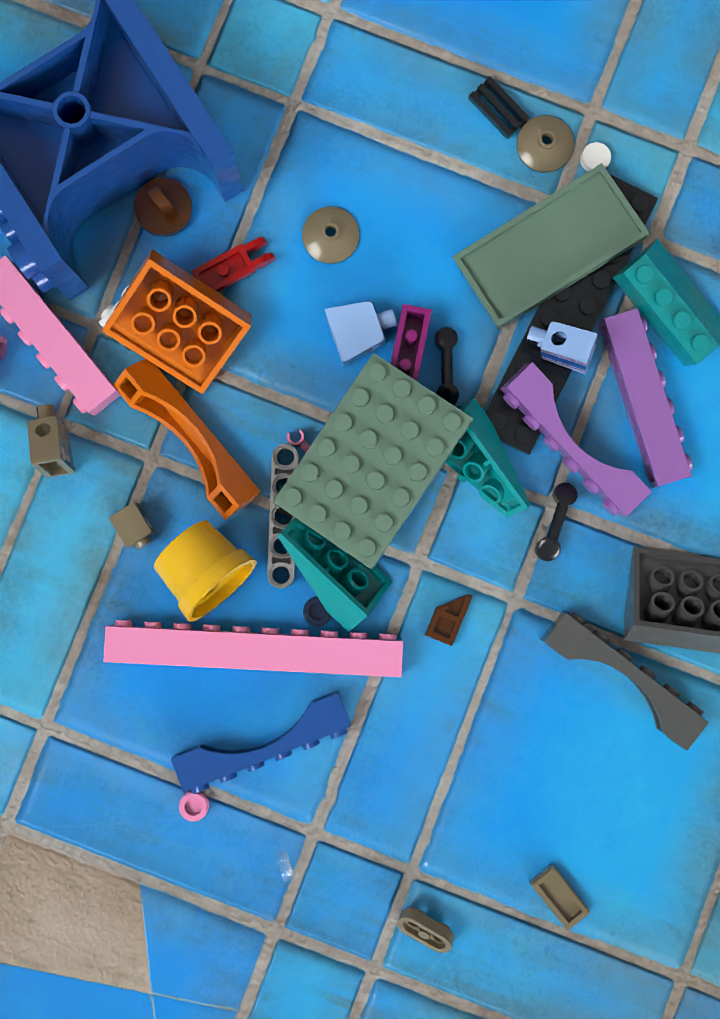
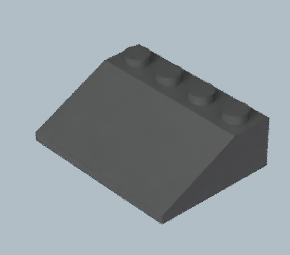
(673, 600)

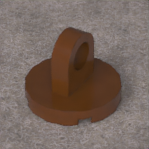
(163, 207)

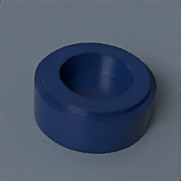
(315, 612)

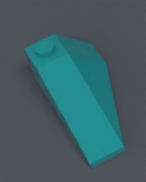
(485, 464)
(339, 580)

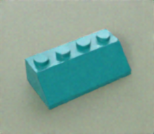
(671, 303)

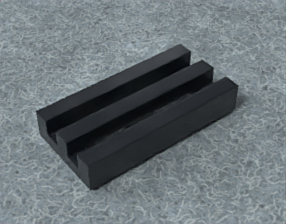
(506, 100)

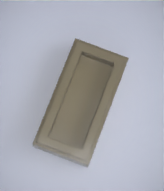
(559, 897)

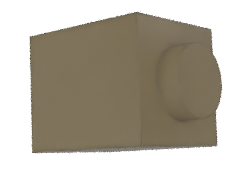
(133, 526)

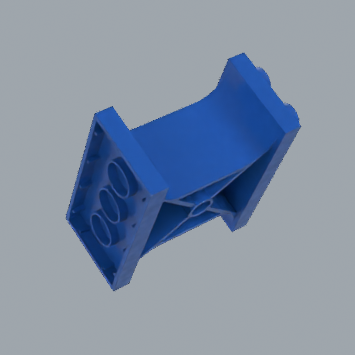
(90, 131)

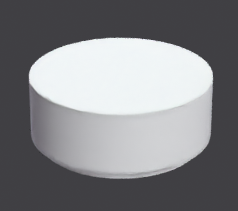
(594, 155)

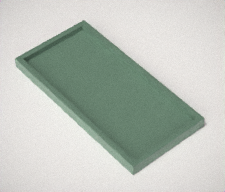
(550, 246)

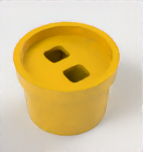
(202, 569)

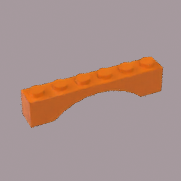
(150, 392)

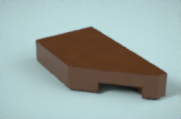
(448, 619)

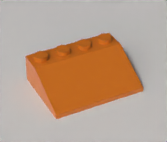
(177, 322)

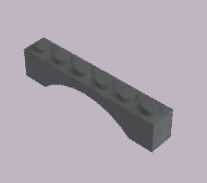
(671, 716)

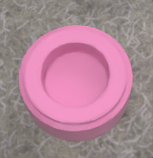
(194, 806)

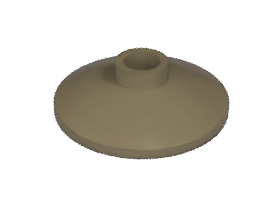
(543, 156)
(334, 248)

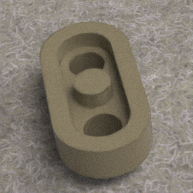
(425, 930)

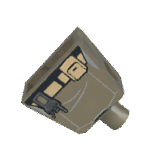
(49, 443)

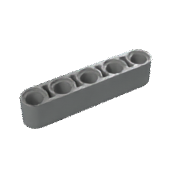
(275, 560)

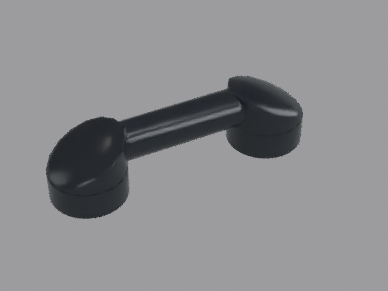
(446, 340)
(549, 547)

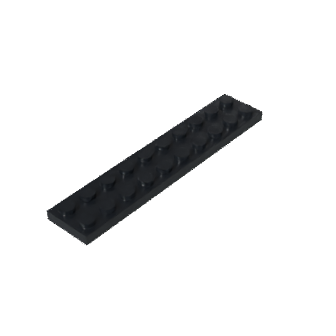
(574, 306)

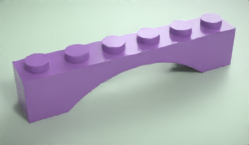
(534, 397)

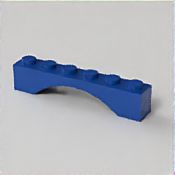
(205, 763)

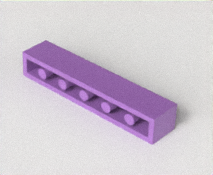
(645, 398)

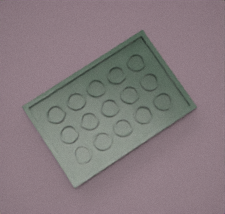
(373, 461)

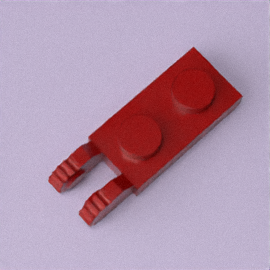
(232, 265)

